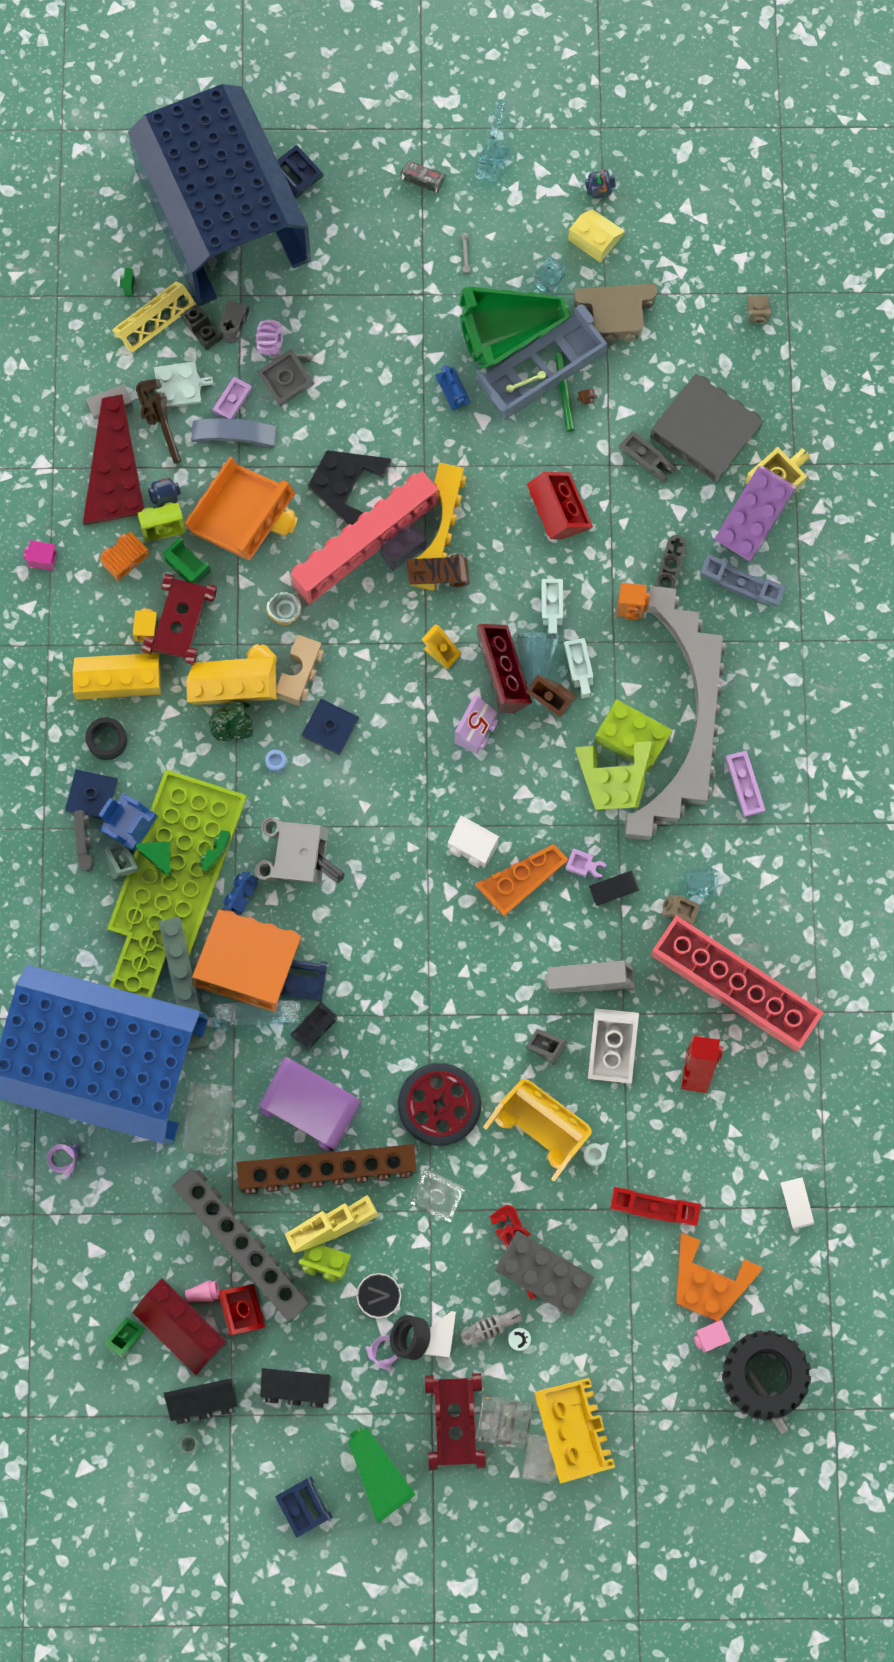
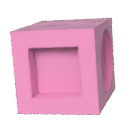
(711, 1336)

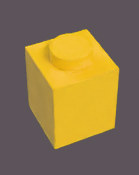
(145, 624)

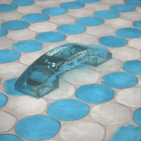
(245, 1014)

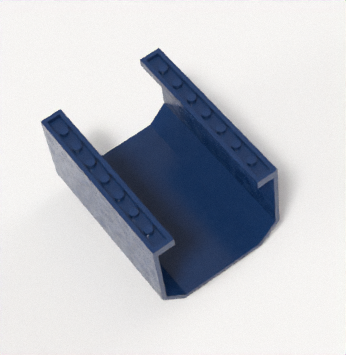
(215, 182)

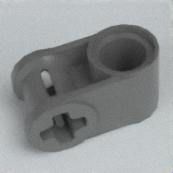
(233, 321)

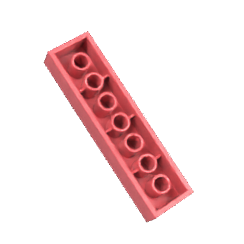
(364, 537)
(736, 983)

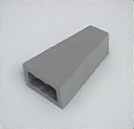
(591, 977)

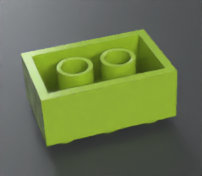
(627, 725)

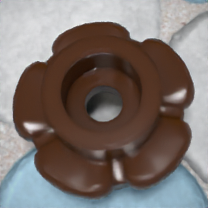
(586, 396)

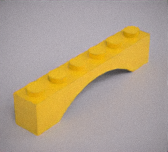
(448, 481)

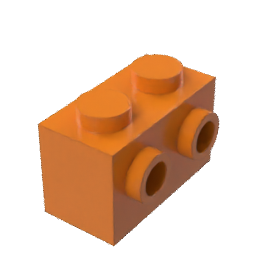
(632, 601)

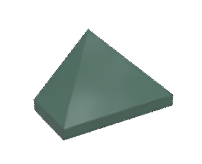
(120, 861)

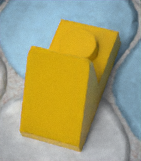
(440, 647)

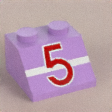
(476, 725)

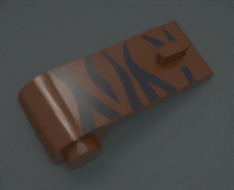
(439, 570)

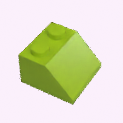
(161, 522)

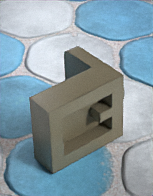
(758, 309)
(681, 907)

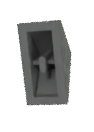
(546, 1046)

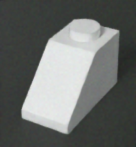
(441, 1337)

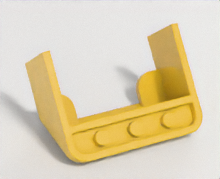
(544, 1121)

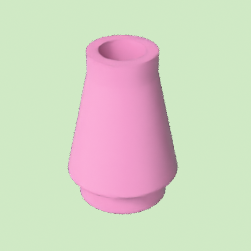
(203, 1292)

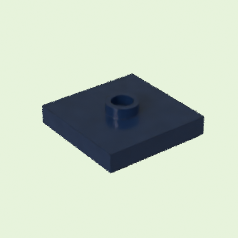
(330, 726)
(90, 792)

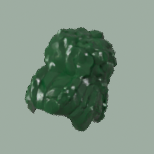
(231, 722)

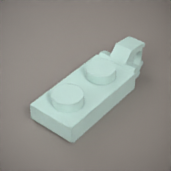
(552, 603)
(579, 665)

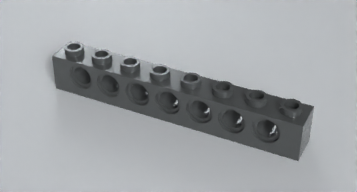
(185, 1187)

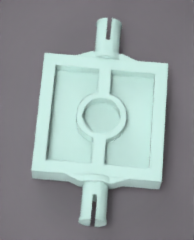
(181, 384)

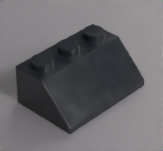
(295, 1387)
(201, 1401)

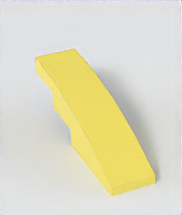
(332, 1225)

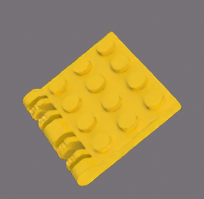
(573, 1430)

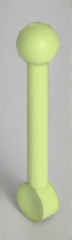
(541, 376)

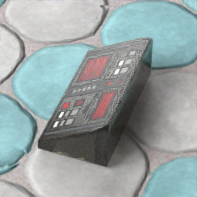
(422, 176)

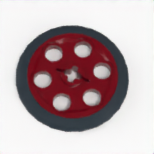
(469, 1100)

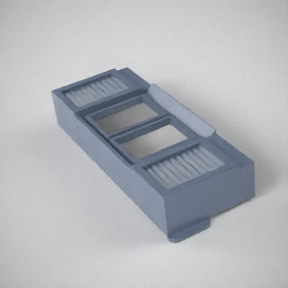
(577, 341)

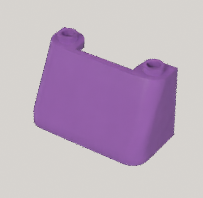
(310, 1104)

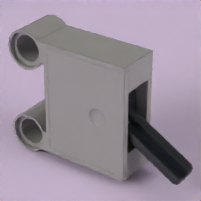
(298, 854)

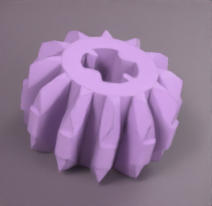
(269, 337)

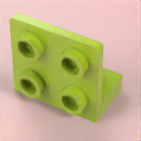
(326, 1262)

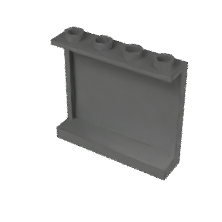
(706, 427)

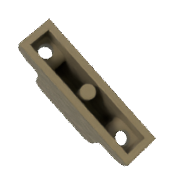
(617, 309)

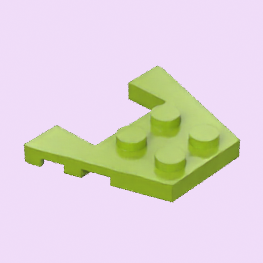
(619, 785)

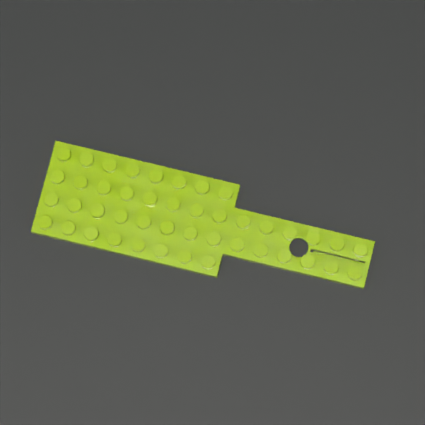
(190, 819)

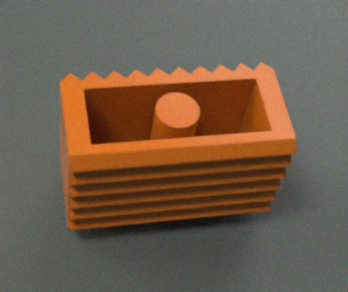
(124, 556)

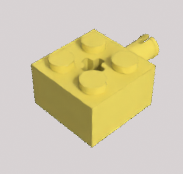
(784, 466)

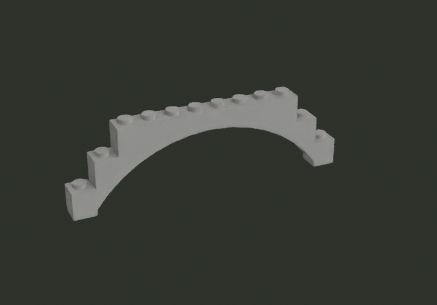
(703, 658)

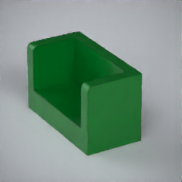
(185, 562)

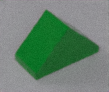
(158, 855)
(124, 1337)

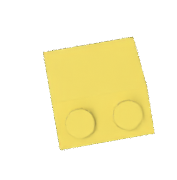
(594, 234)

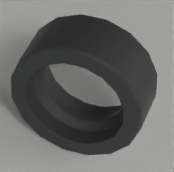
(106, 722)
(420, 1340)

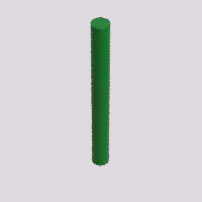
(565, 395)

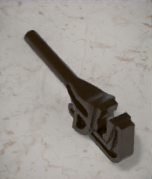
(155, 410)

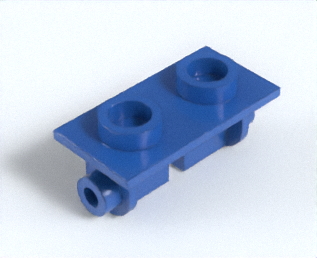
(452, 387)
(243, 885)

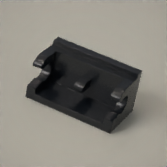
(314, 1026)

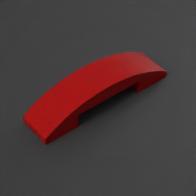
(655, 1207)

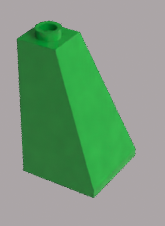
(380, 1477)

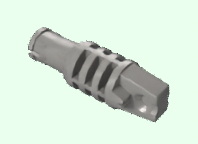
(489, 1327)

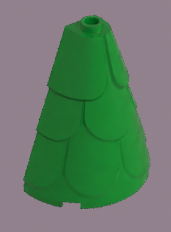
(506, 321)

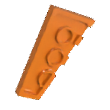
(516, 883)

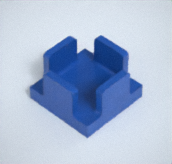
(126, 821)

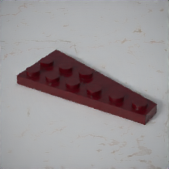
(114, 478)

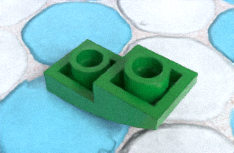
(213, 857)

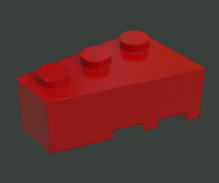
(700, 1063)

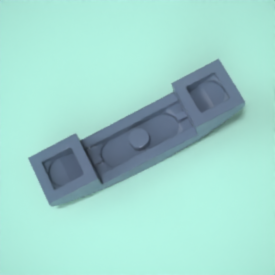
(233, 430)
(741, 582)

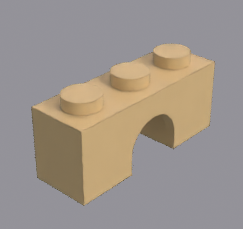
(294, 687)

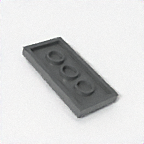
(544, 1273)

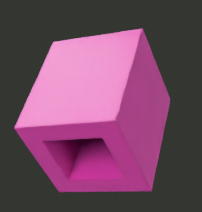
(40, 555)

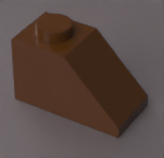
(551, 695)

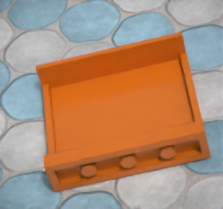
(239, 509)
(246, 960)

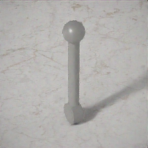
(466, 268)
(309, 356)

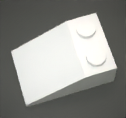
(613, 1045)

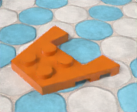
(706, 1290)

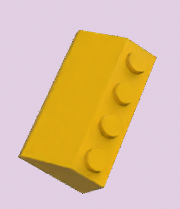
(116, 676)
(232, 681)

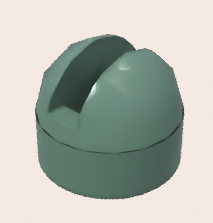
(192, 1446)

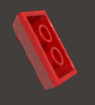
(559, 504)

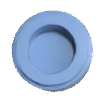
(275, 760)

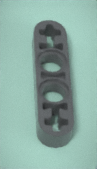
(671, 574)

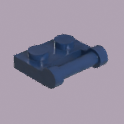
(303, 169)
(303, 986)
(297, 1511)

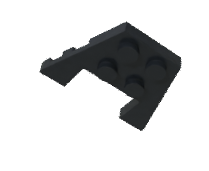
(337, 477)

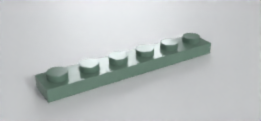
(181, 971)

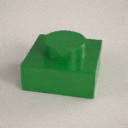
(127, 281)

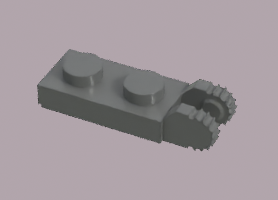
(646, 455)
(83, 841)

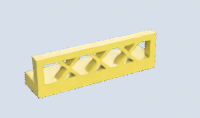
(147, 313)

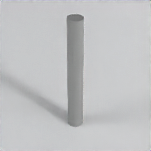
(780, 1424)

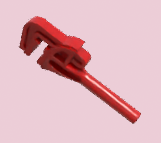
(507, 1234)

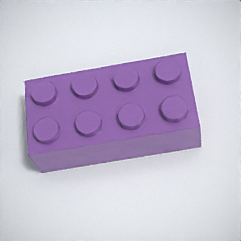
(755, 513)

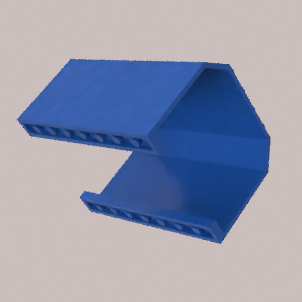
(95, 1053)

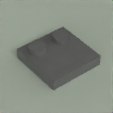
(285, 377)

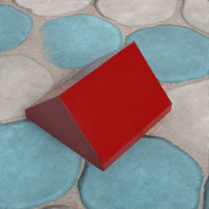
(241, 1310)

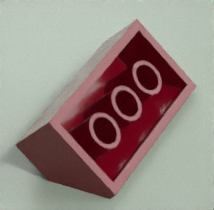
(503, 667)
(179, 1326)

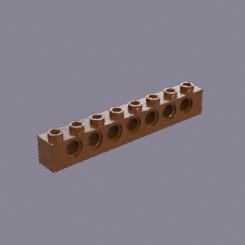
(247, 1169)

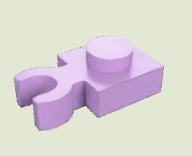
(581, 863)

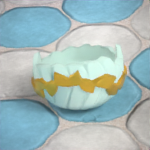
(283, 608)

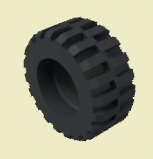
(792, 1358)

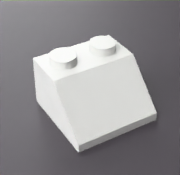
(472, 842)

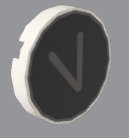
(378, 1295)

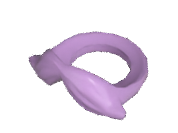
(71, 1150)
(371, 1351)

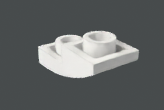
(797, 1203)

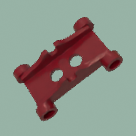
(180, 643)
(449, 1450)

